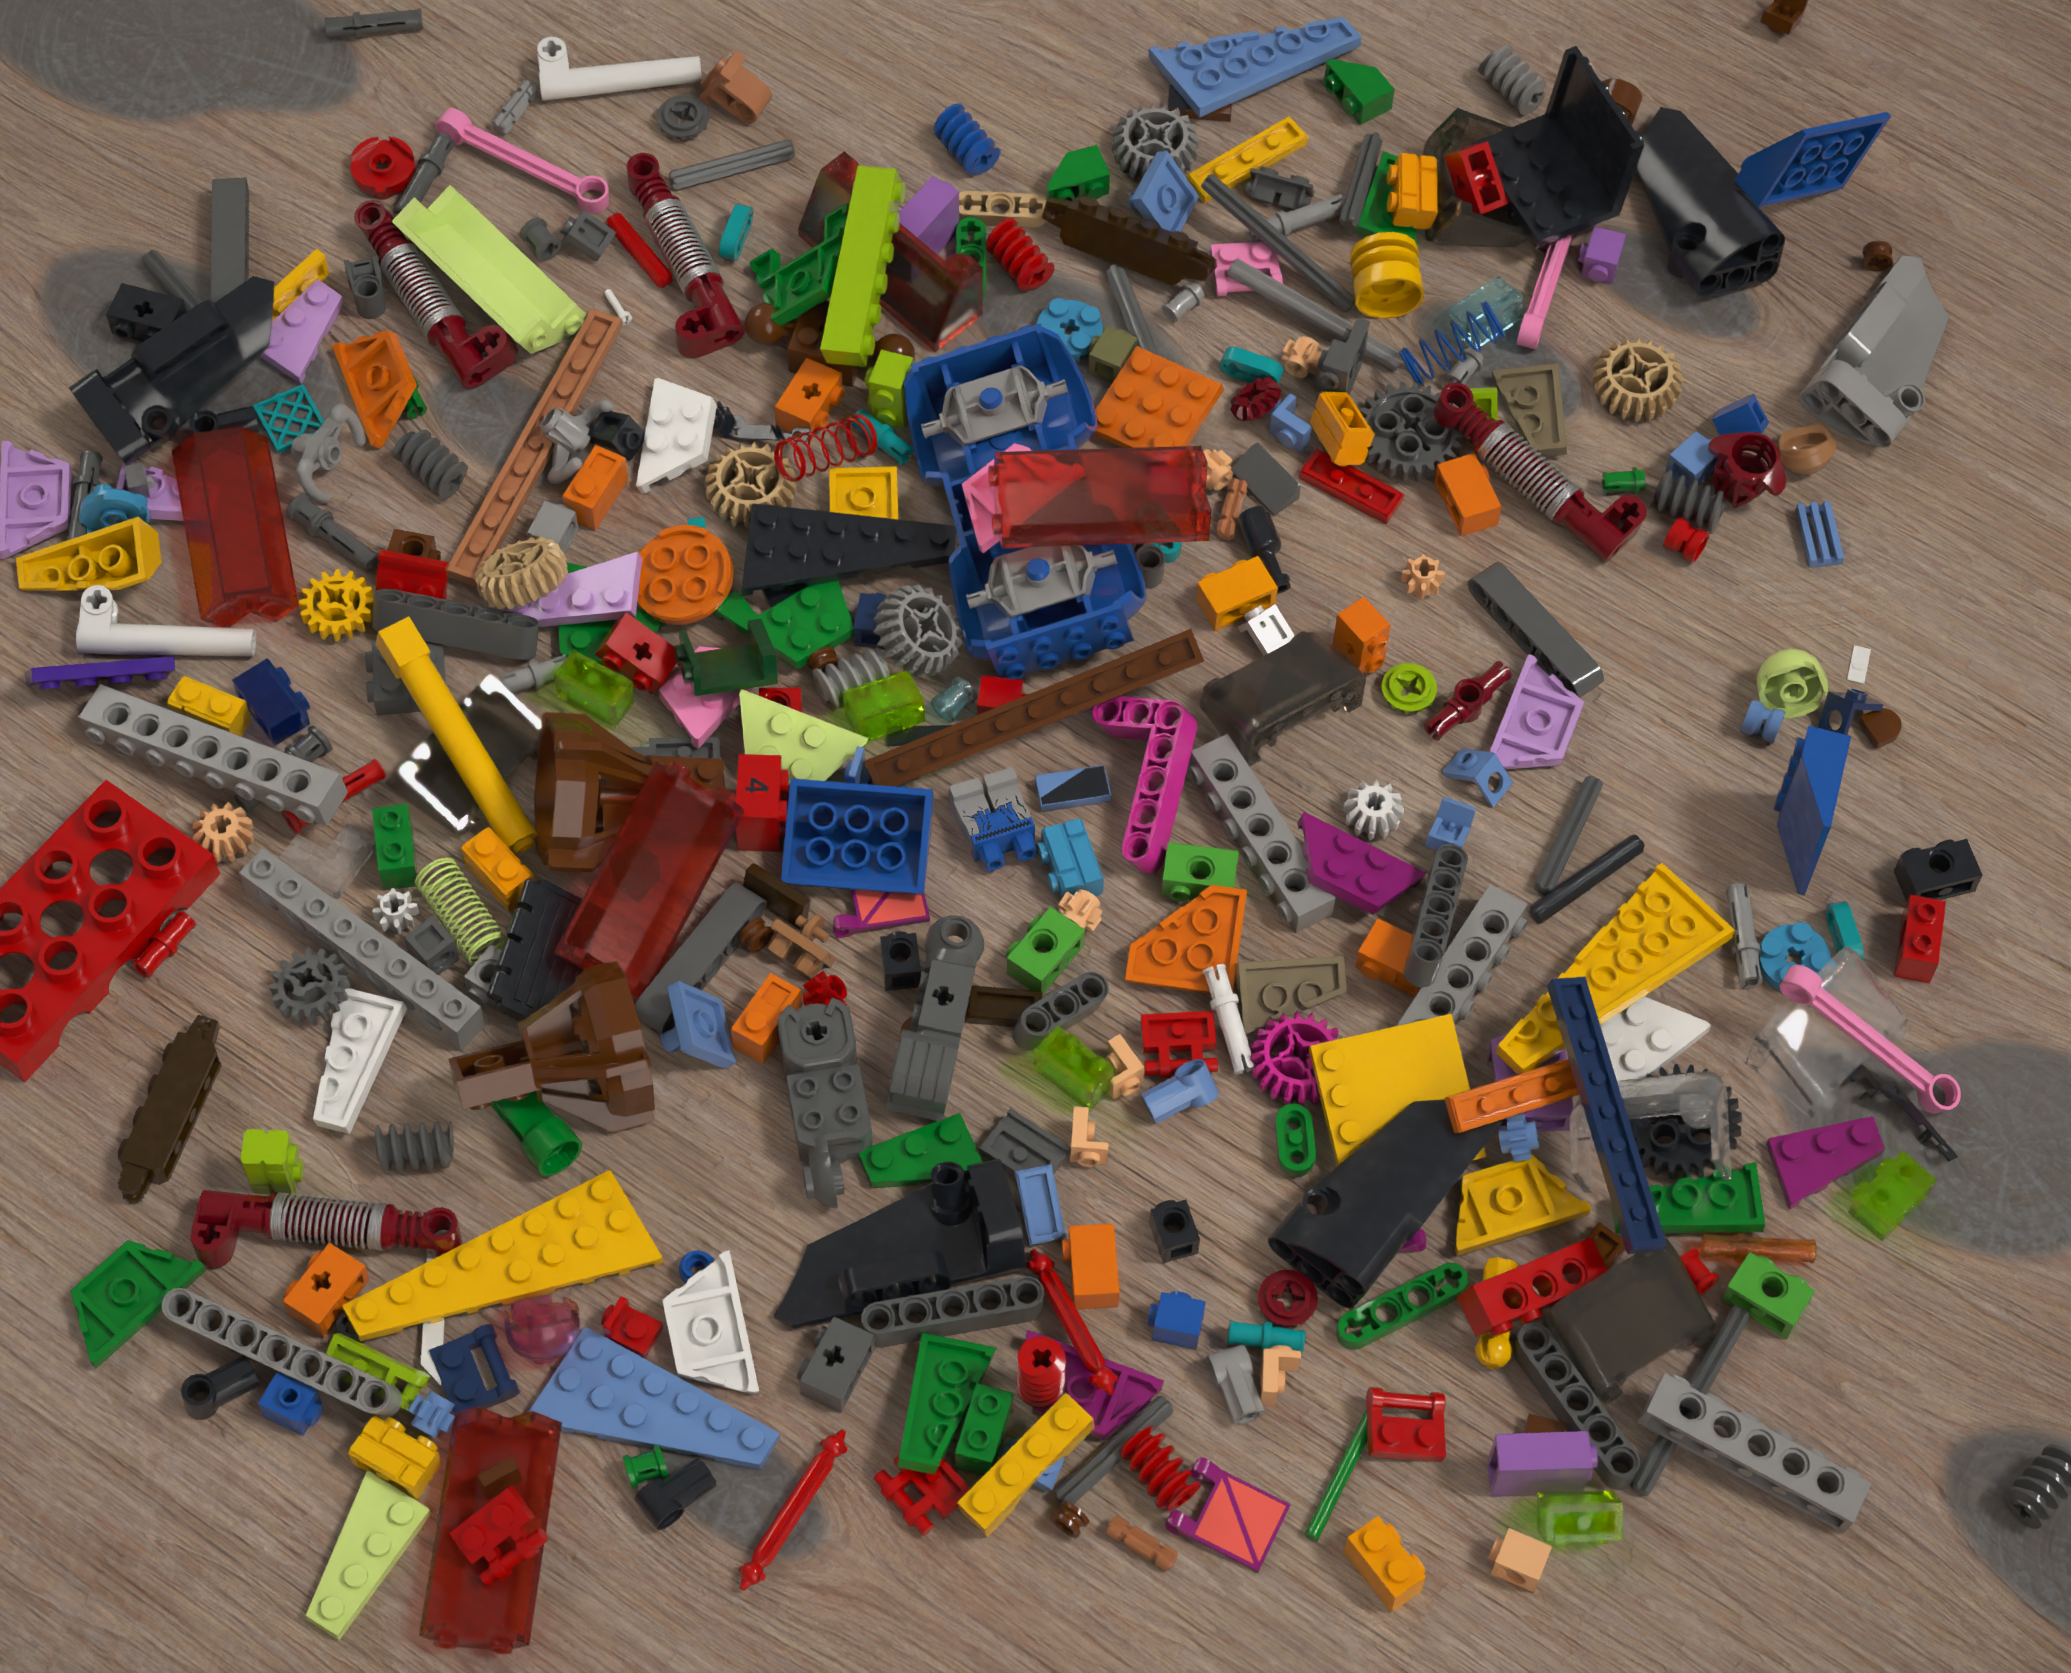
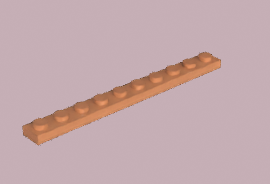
(533, 448)

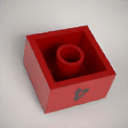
(765, 796)

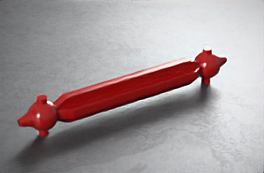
(1083, 1342)
(792, 1510)

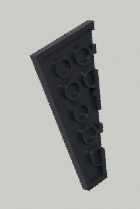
(826, 546)

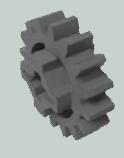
(310, 986)

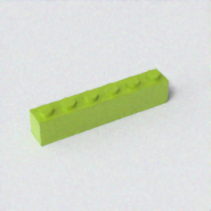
(862, 266)

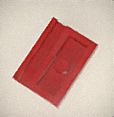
(412, 574)

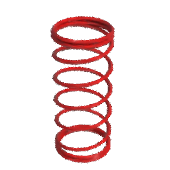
(850, 438)

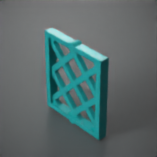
(280, 398)

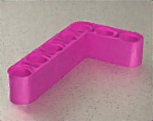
(1155, 770)

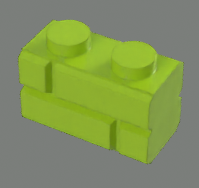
(271, 1161)

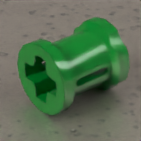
(645, 1466)

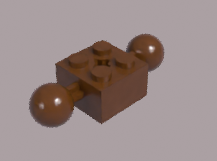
(807, 336)

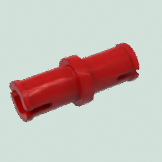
(164, 944)

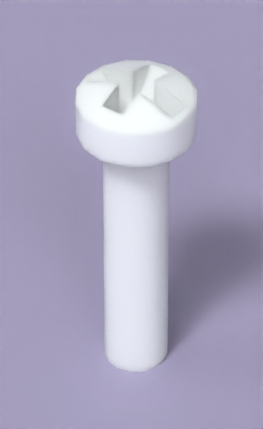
(624, 315)

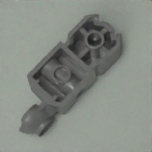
(930, 1047)
(824, 1093)

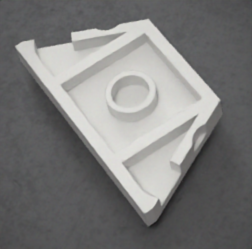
(675, 433)
(1649, 1037)
(710, 1329)

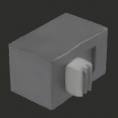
(137, 481)

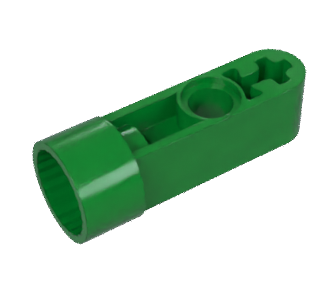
(544, 1138)

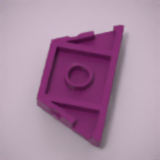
(1353, 867)
(1108, 1411)

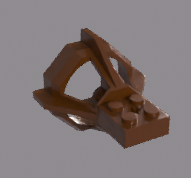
(576, 803)
(553, 1060)

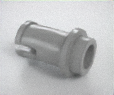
(1183, 301)
(1463, 370)

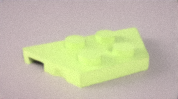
(807, 744)

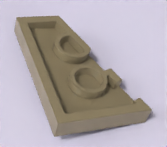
(1535, 405)
(1286, 986)

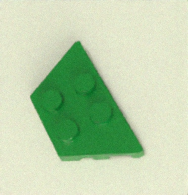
(126, 1295)

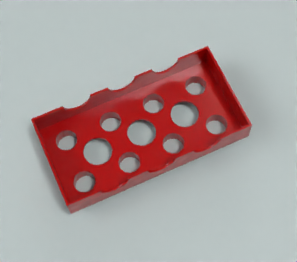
(101, 942)

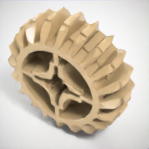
(1630, 388)
(753, 469)
(521, 573)

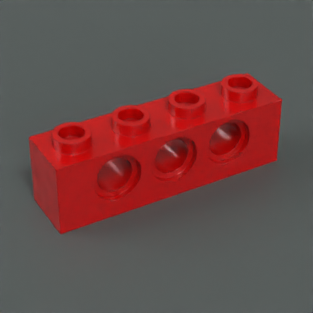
(1485, 1304)

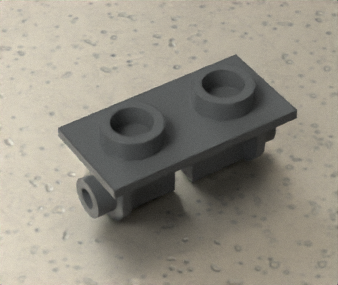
(1268, 183)

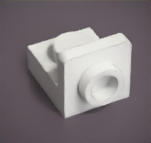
(1267, 628)

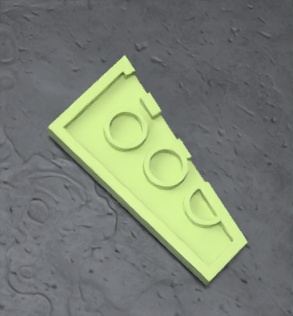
(368, 1547)

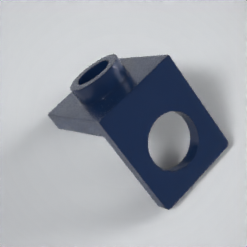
(1846, 705)

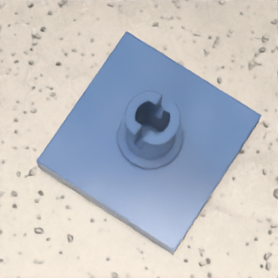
(1164, 194)
(699, 1027)

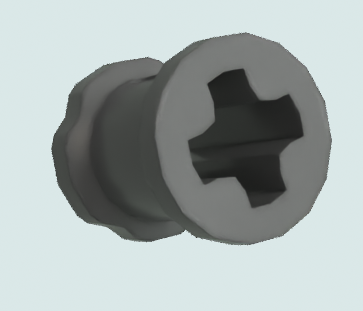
(543, 242)

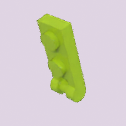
(378, 1365)

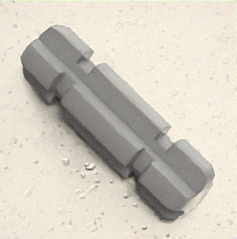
(515, 107)

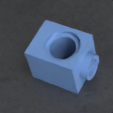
(1692, 460)

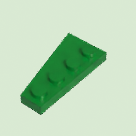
(939, 1398)

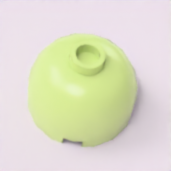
(1791, 682)

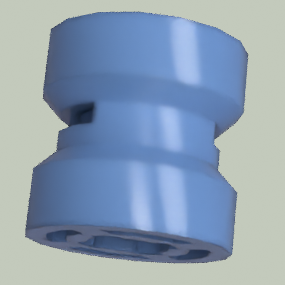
(1754, 721)

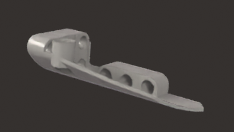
(1881, 359)

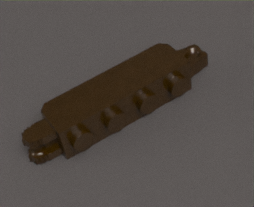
(1128, 240)
(170, 1109)

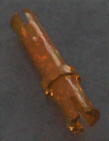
(1775, 1249)

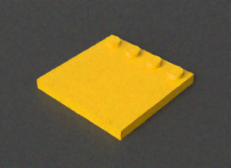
(1380, 1073)

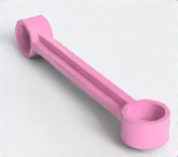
(460, 129)
(1543, 292)
(1805, 988)

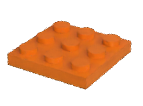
(1155, 403)

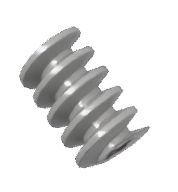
(1513, 79)
(849, 675)

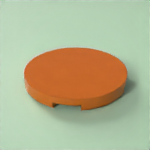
(684, 575)

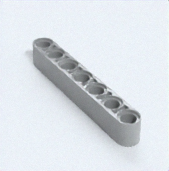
(264, 1350)

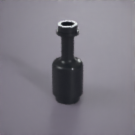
(1259, 531)

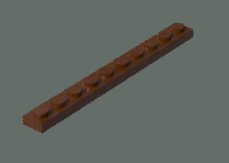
(1035, 710)

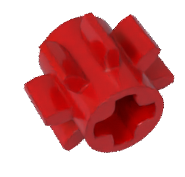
(822, 988)

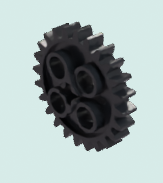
(1684, 1151)

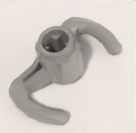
(568, 436)
(323, 449)

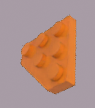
(1189, 941)

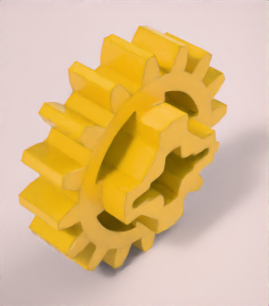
(336, 607)

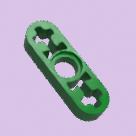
(978, 248)

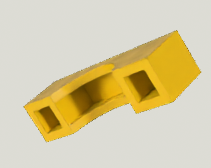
(1036, 1451)

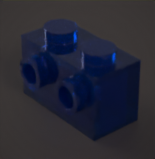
(272, 701)

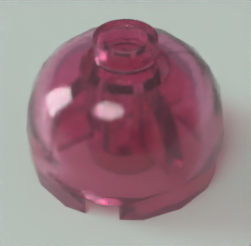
(542, 1328)

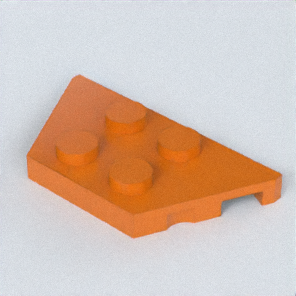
(377, 381)

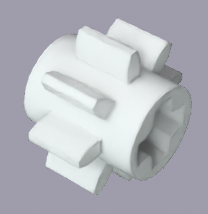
(392, 902)

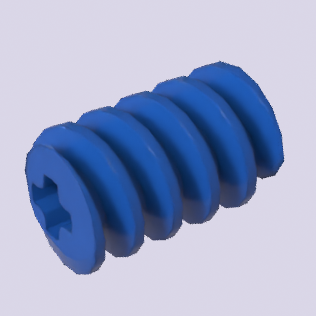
(966, 140)

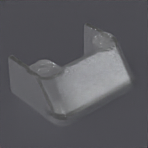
(1696, 1096)

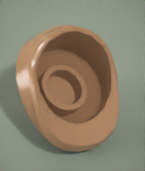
(1806, 448)

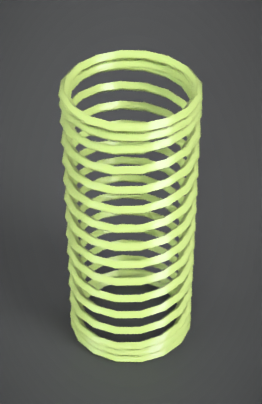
(442, 883)

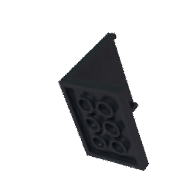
(1571, 161)

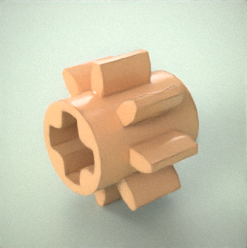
(1301, 357)
(1218, 469)
(1422, 576)
(1081, 909)

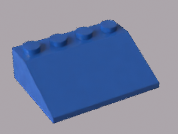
(1809, 160)
(1809, 799)
(857, 836)

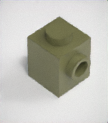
(1110, 353)

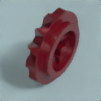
(1255, 399)
(1300, 1288)

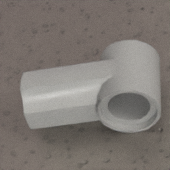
(1233, 1374)

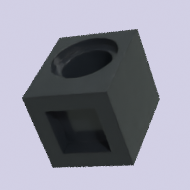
(900, 974)
(1174, 1245)

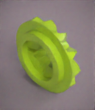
(1406, 675)

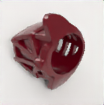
(1743, 474)

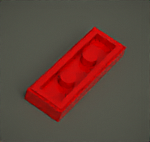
(1351, 486)

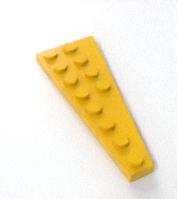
(1639, 950)
(552, 1246)

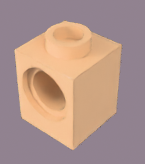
(1519, 1559)

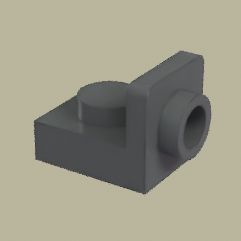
(587, 234)

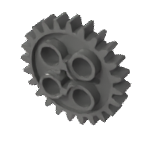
(1408, 432)

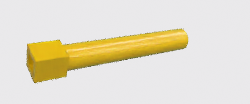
(410, 660)

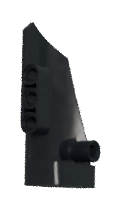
(1705, 217)
(178, 369)
(1376, 1200)
(921, 1244)

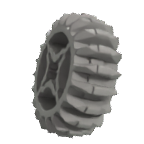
(1155, 133)
(917, 630)

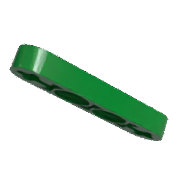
(1404, 1309)

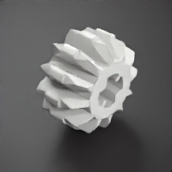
(1380, 820)

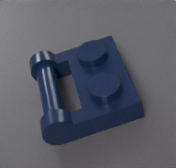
(461, 1376)

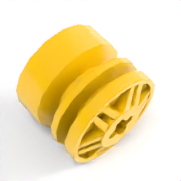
(1386, 275)

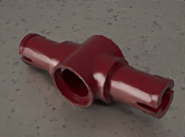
(1461, 712)

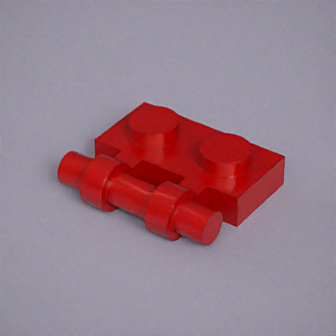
(1177, 1033)
(939, 1492)
(491, 1526)

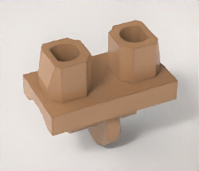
(813, 956)

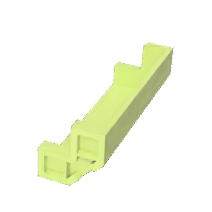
(491, 270)

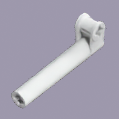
(561, 82)
(102, 634)

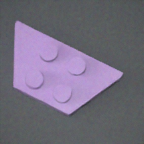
(32, 498)
(1537, 720)

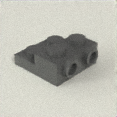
(1343, 360)
(390, 693)

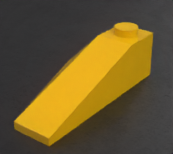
(107, 557)

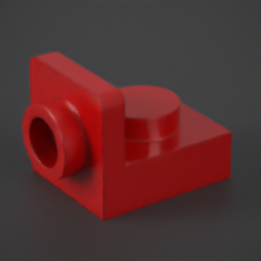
(630, 1327)

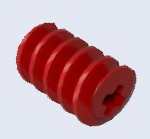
(1019, 255)
(1040, 1372)
(1158, 1470)

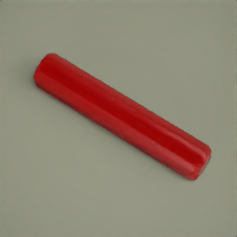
(639, 250)

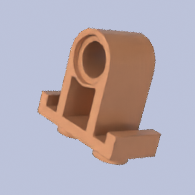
(736, 89)

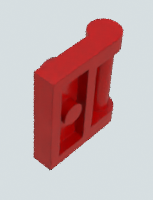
(1406, 1436)

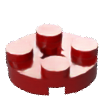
(386, 181)

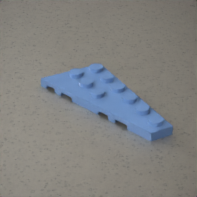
(1247, 62)
(636, 1403)

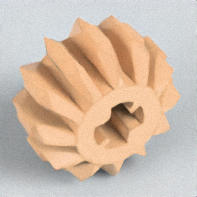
(235, 824)

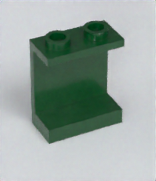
(729, 667)

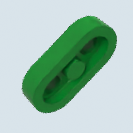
(1295, 1142)

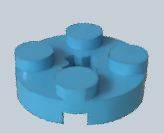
(1074, 314)
(106, 501)
(1791, 939)

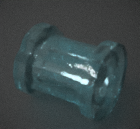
(954, 699)

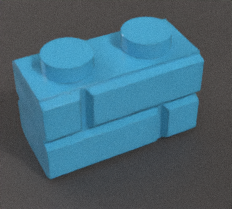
(1070, 859)

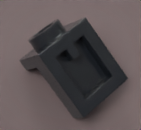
(617, 432)

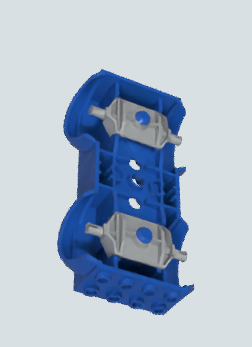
(1022, 603)

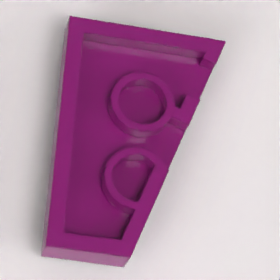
(1821, 1155)

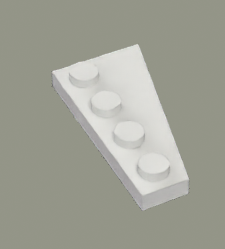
(355, 1054)

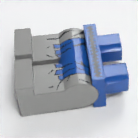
(993, 818)

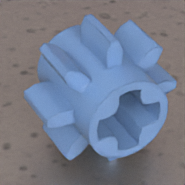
(1518, 1137)
(432, 1414)

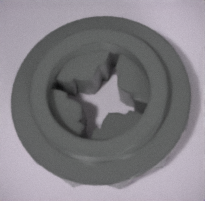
(677, 108)

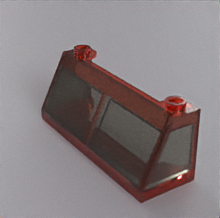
(923, 290)

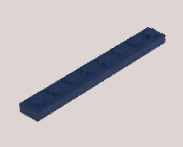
(1606, 1115)

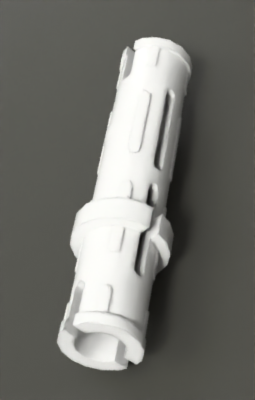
(1229, 1018)

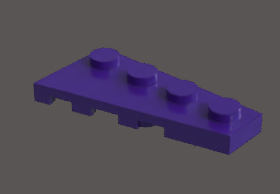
(88, 673)

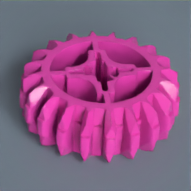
(1274, 1071)

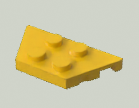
(1511, 1203)

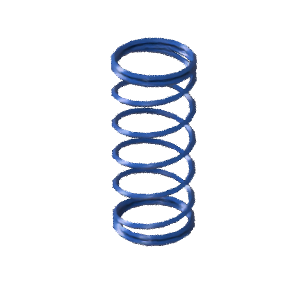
(1494, 325)

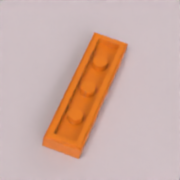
(1511, 1096)

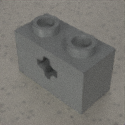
(835, 1384)

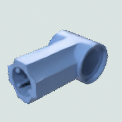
(1189, 1087)

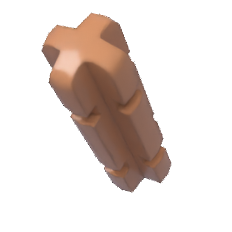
(1231, 509)
(1142, 1543)

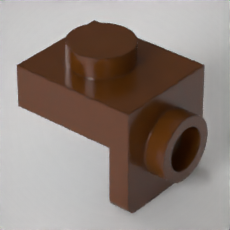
(1784, 15)

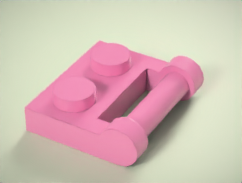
(1253, 253)

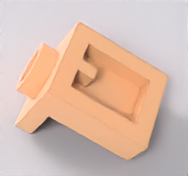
(1127, 1069)
(1083, 1147)
(1272, 1371)

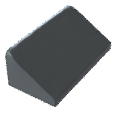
(1266, 479)

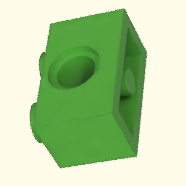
(1187, 860)
(1037, 969)
(1775, 1313)

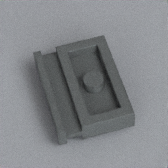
(1023, 1145)

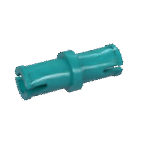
(886, 438)
(1264, 1336)

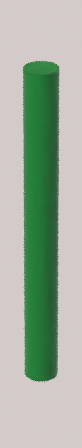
(1338, 1481)

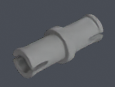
(533, 675)

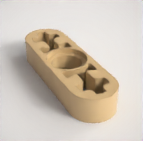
(990, 199)

